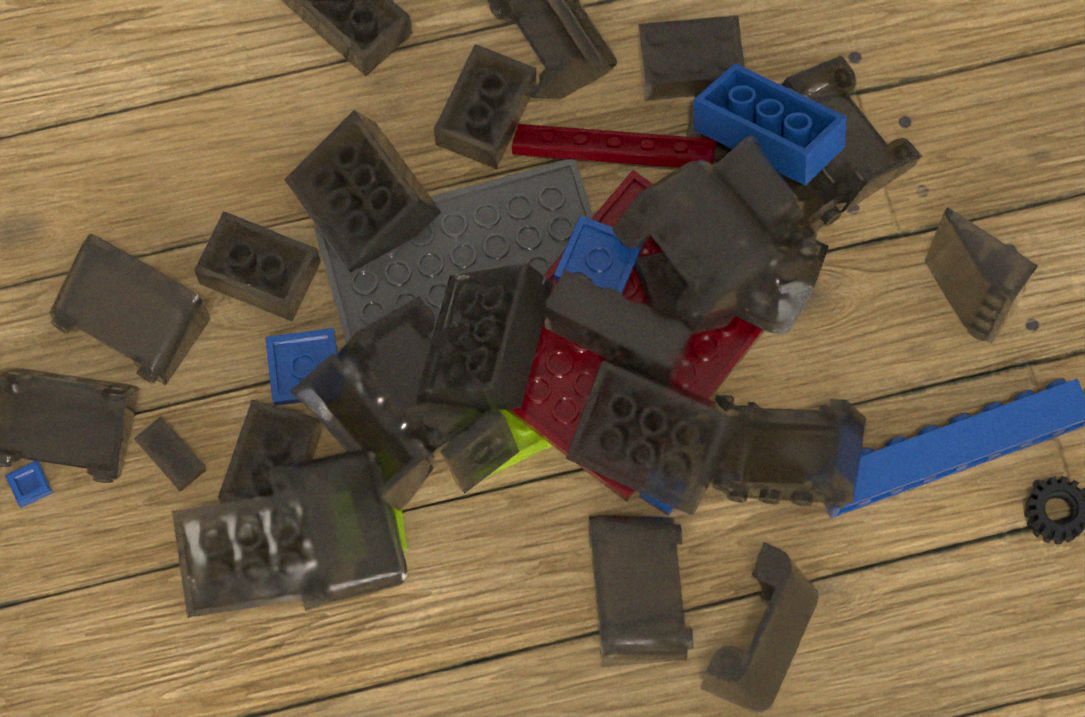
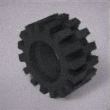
(1042, 523)

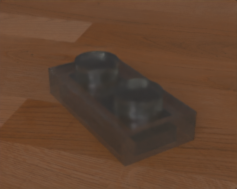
(170, 454)

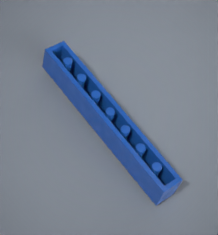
(967, 442)

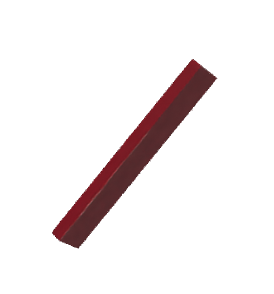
(611, 146)

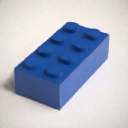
(792, 129)

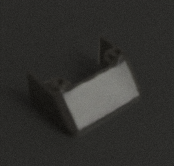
(562, 40)

